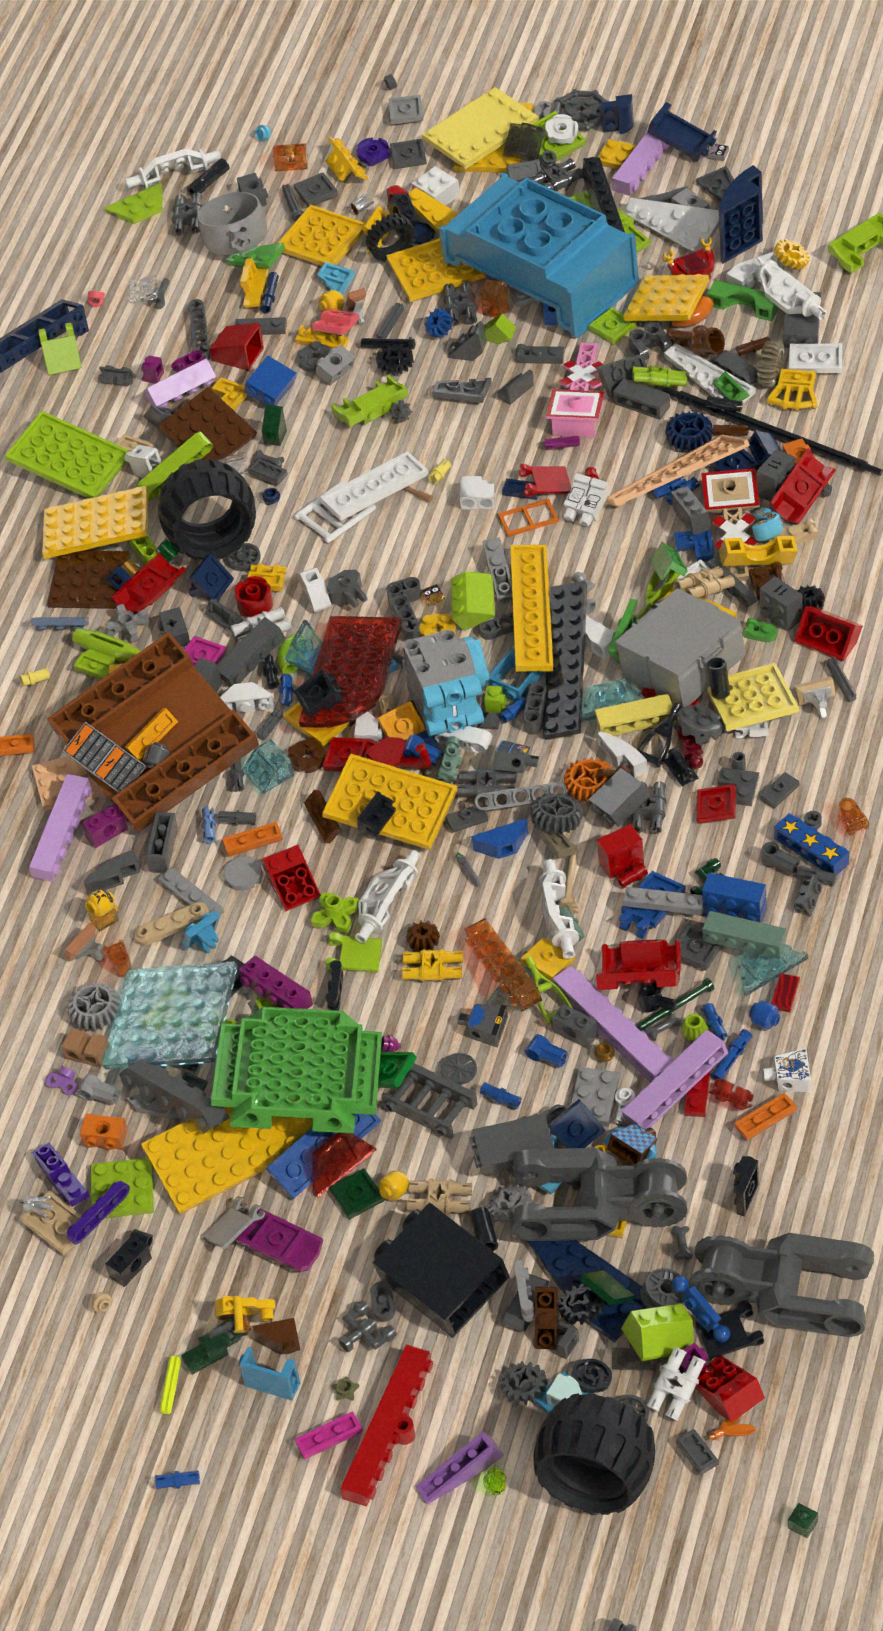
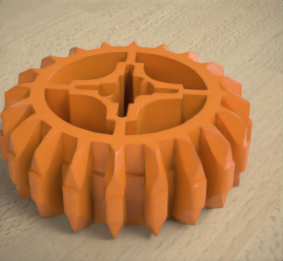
(583, 779)

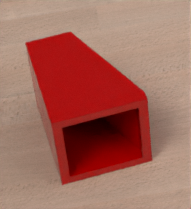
(238, 346)

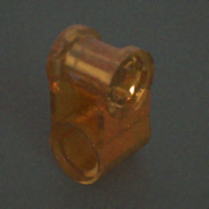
(852, 816)
(118, 957)

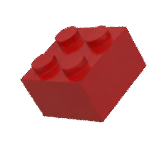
(620, 851)

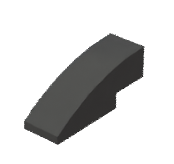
(112, 872)

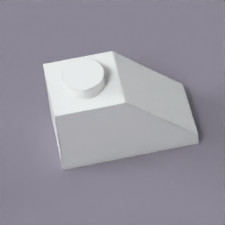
(368, 728)

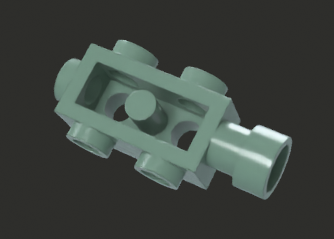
(450, 760)

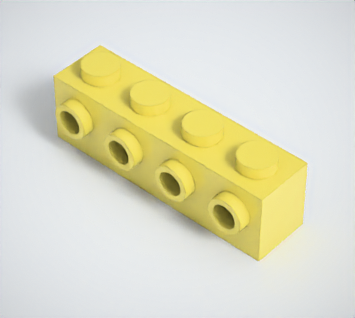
(633, 715)

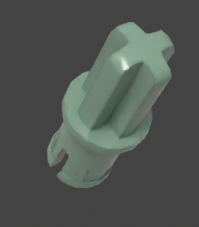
(565, 911)

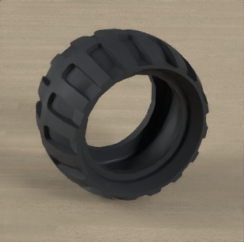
(196, 482)
(594, 1453)

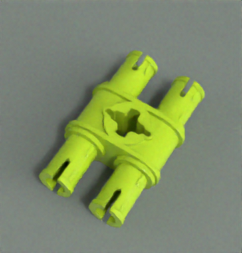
(659, 376)

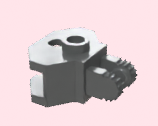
(347, 589)

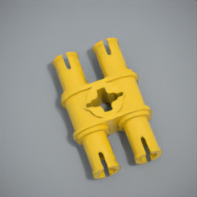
(432, 965)

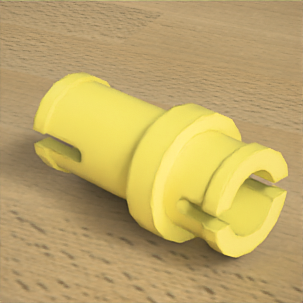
(438, 473)
(33, 677)

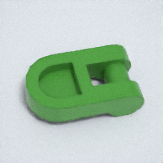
(765, 633)

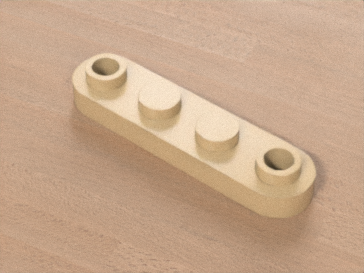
(170, 924)

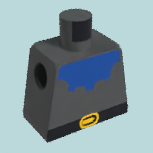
(485, 1023)

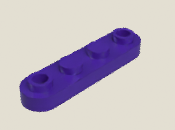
(98, 1212)

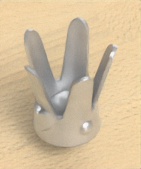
(360, 204)
(33, 1203)

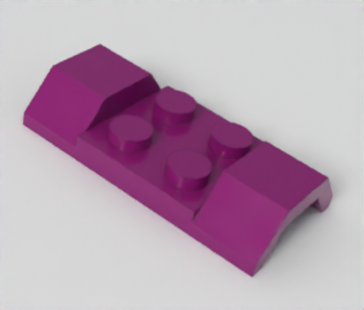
(282, 1242)

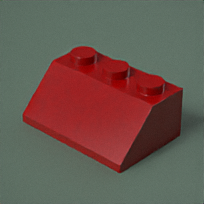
(827, 632)

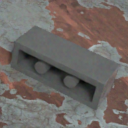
(641, 399)
(690, 510)
(161, 842)

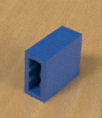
(270, 382)

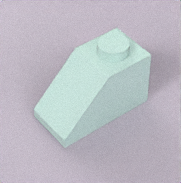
(562, 1388)

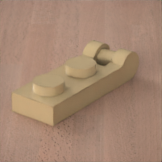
(799, 532)

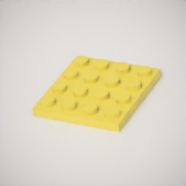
(755, 698)

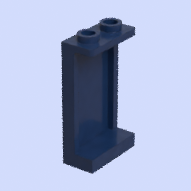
(681, 133)

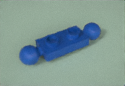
(701, 1309)

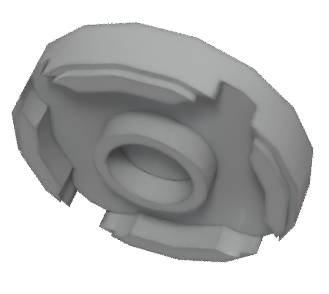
(243, 873)

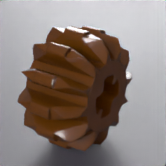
(422, 936)

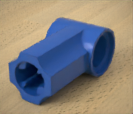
(413, 741)
(541, 1049)

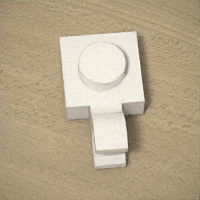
(756, 730)

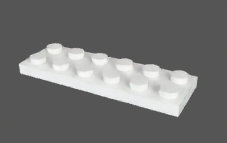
(373, 486)

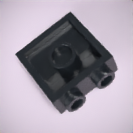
(319, 693)
(745, 1183)

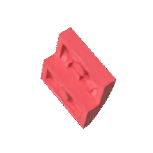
(335, 321)

